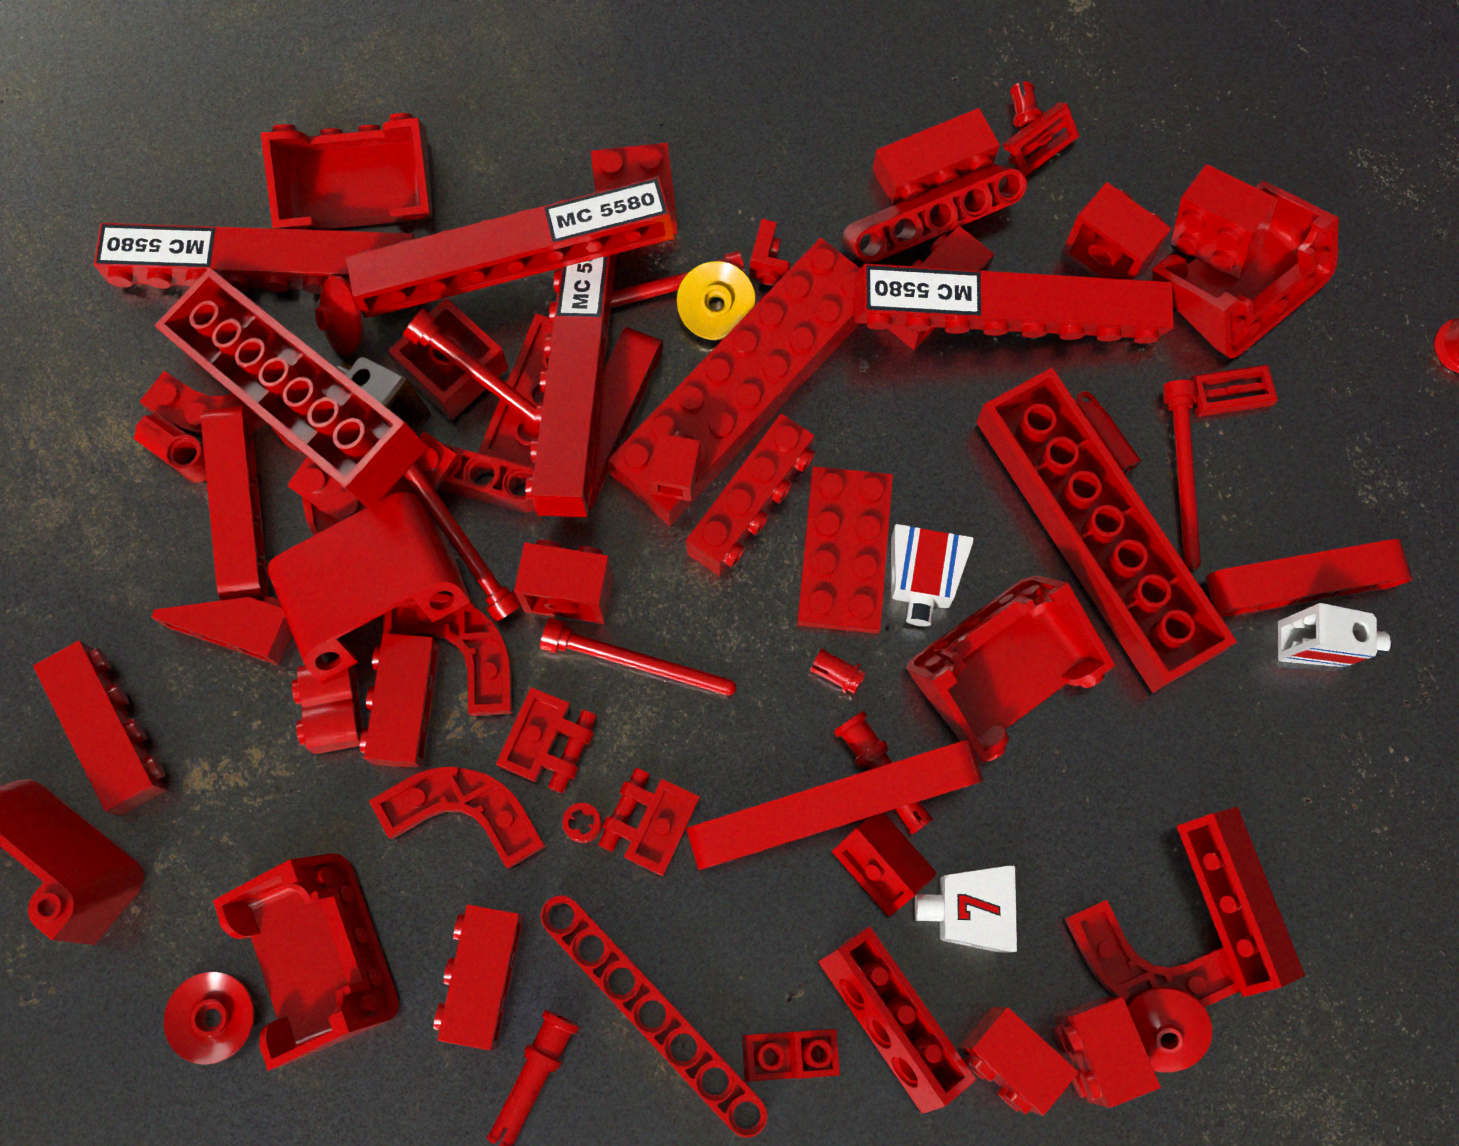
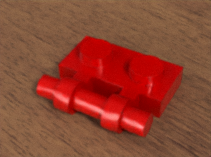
(534, 735)
(661, 826)

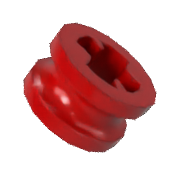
(588, 811)

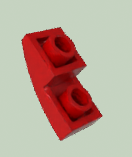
(790, 1055)

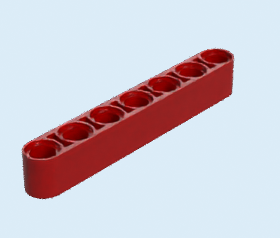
(467, 470)
(834, 804)
(674, 1024)

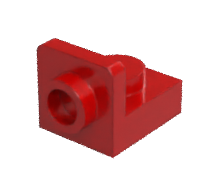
(764, 261)

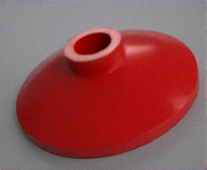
(339, 316)
(1176, 1012)
(187, 1018)

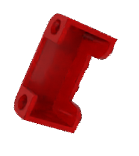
(348, 176)
(361, 573)

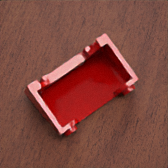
(1286, 272)
(1009, 661)
(81, 869)
(313, 955)

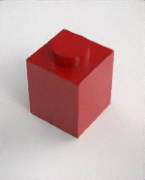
(675, 466)

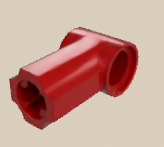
(172, 446)

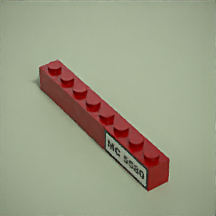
(509, 247)
(239, 255)
(1012, 302)
(571, 389)

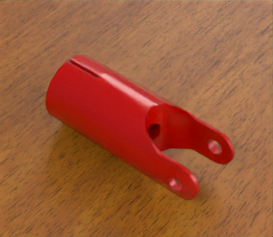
(1108, 433)

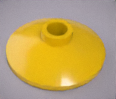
(709, 282)

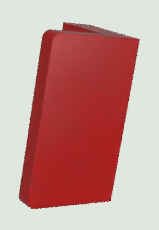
(884, 863)

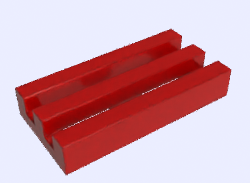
(1038, 134)
(1231, 405)

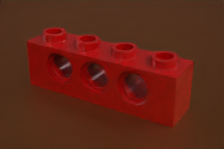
(897, 1021)

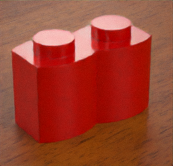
(329, 710)

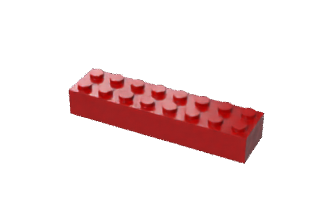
(747, 375)
(292, 388)
(1104, 530)

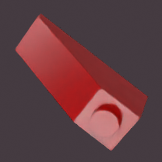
(237, 624)

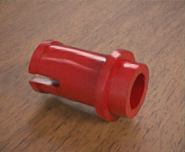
(1025, 106)
(838, 671)

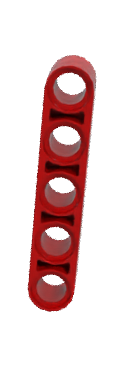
(951, 212)
(623, 388)
(234, 503)
(1308, 577)

